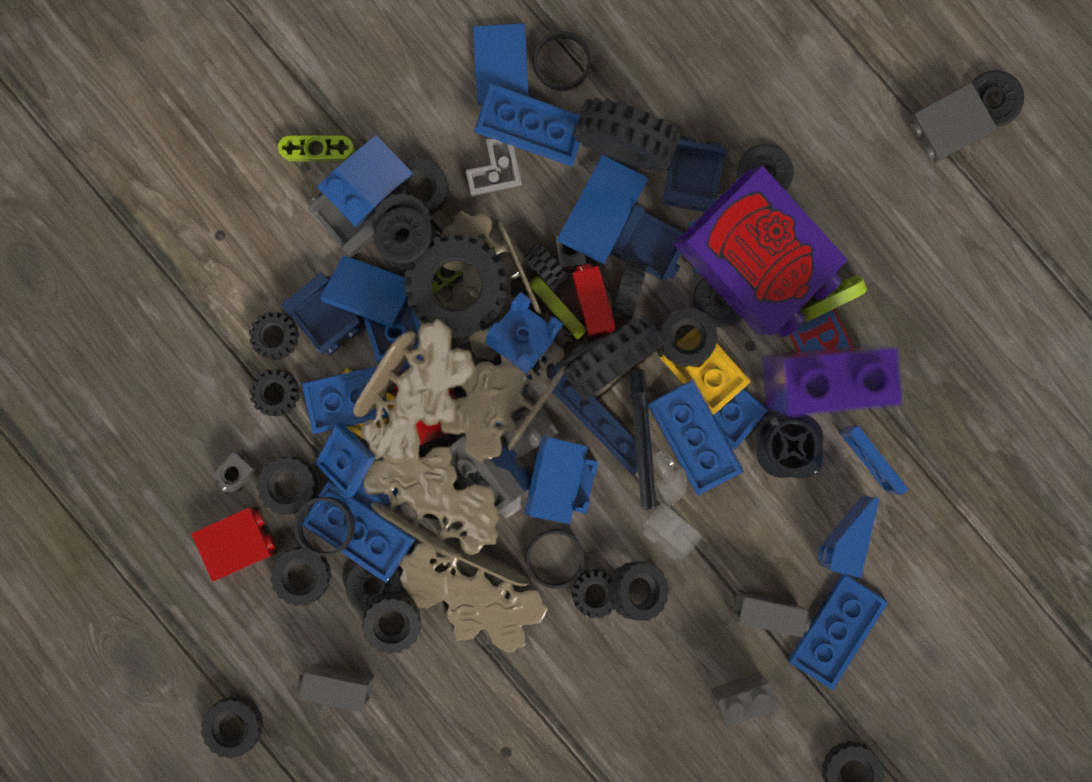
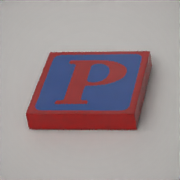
(821, 333)

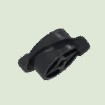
(809, 462)

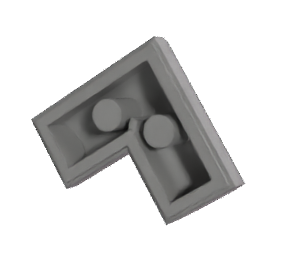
(500, 175)

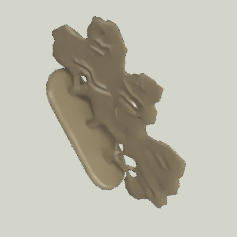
(468, 290)
(420, 391)
(492, 397)
(430, 489)
(473, 600)

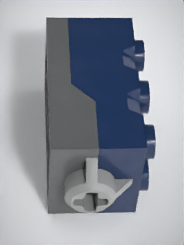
(499, 473)

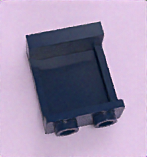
(694, 174)
(650, 243)
(320, 321)

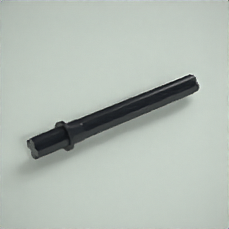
(643, 439)

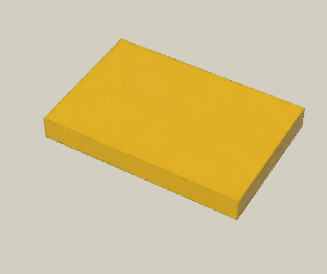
(710, 374)

